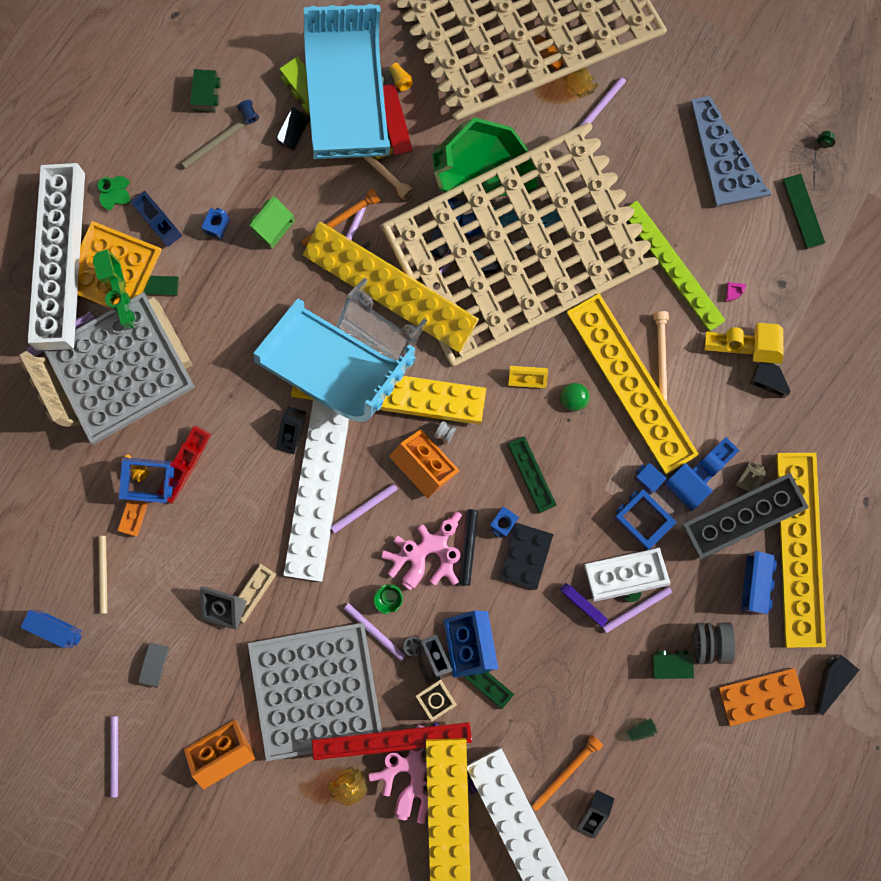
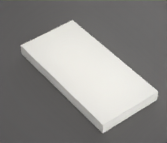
(626, 574)

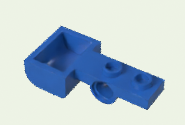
(690, 484)

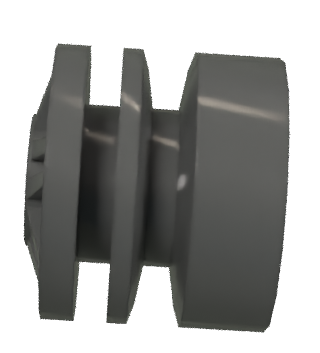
(710, 643)

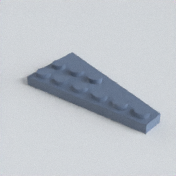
(726, 162)

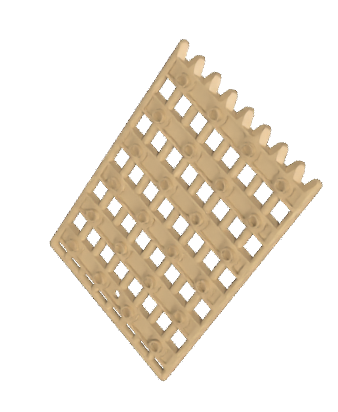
(520, 38)
(537, 235)

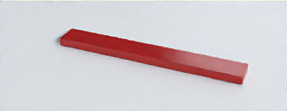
(387, 741)

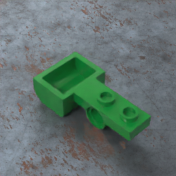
(110, 273)

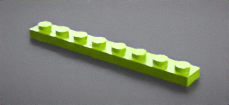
(676, 270)

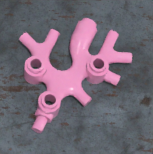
(430, 543)
(417, 769)

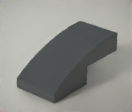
(153, 665)

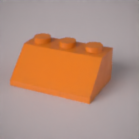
(424, 463)
(218, 754)

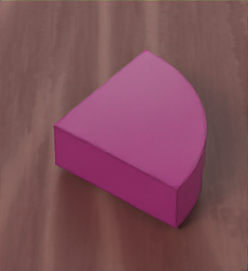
(734, 291)

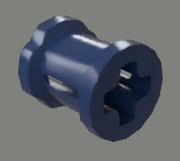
(248, 112)

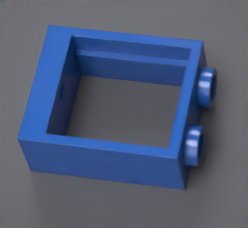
(124, 492)
(658, 534)
(51, 629)

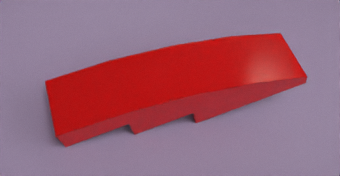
(395, 121)
(186, 460)

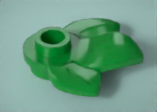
(116, 192)

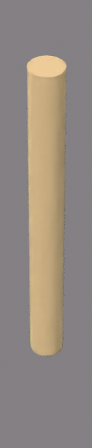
(102, 575)

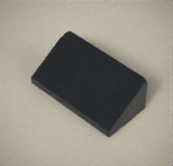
(292, 129)

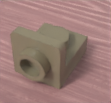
(751, 477)

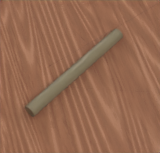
(212, 144)

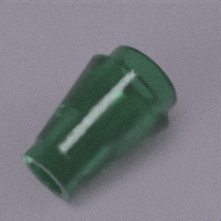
(642, 730)

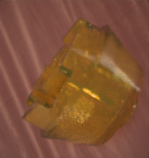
(580, 83)
(348, 787)

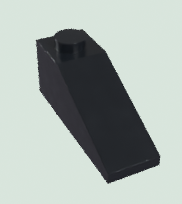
(834, 680)

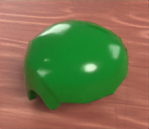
(575, 397)
(388, 598)

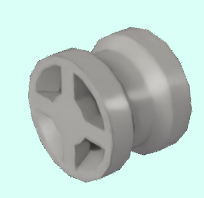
(445, 432)

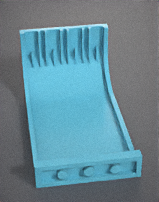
(345, 81)
(330, 364)

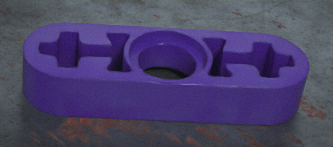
(583, 604)

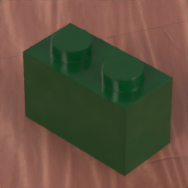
(204, 90)
(673, 665)

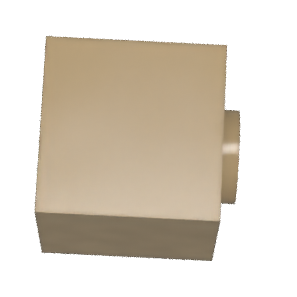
(436, 700)

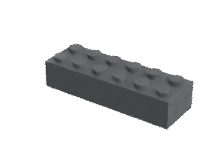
(745, 516)

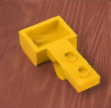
(764, 344)

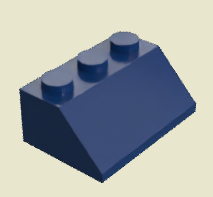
(758, 583)
(470, 644)

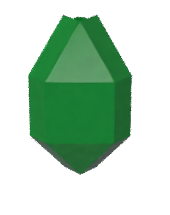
(476, 149)

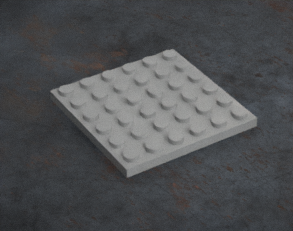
(120, 372)
(313, 689)

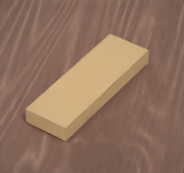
(255, 589)

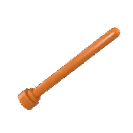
(370, 198)
(592, 745)

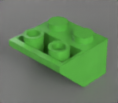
(271, 222)

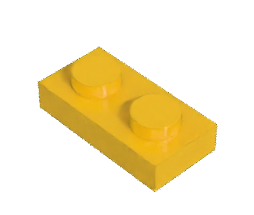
(528, 377)

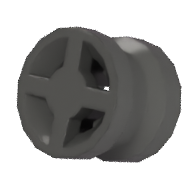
(410, 646)

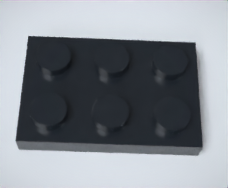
(526, 556)

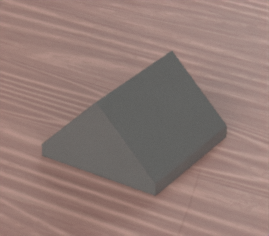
(221, 607)

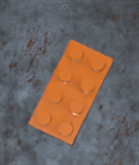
(761, 697)

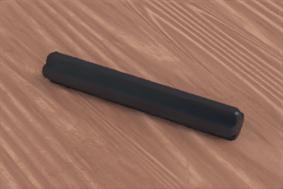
(468, 547)

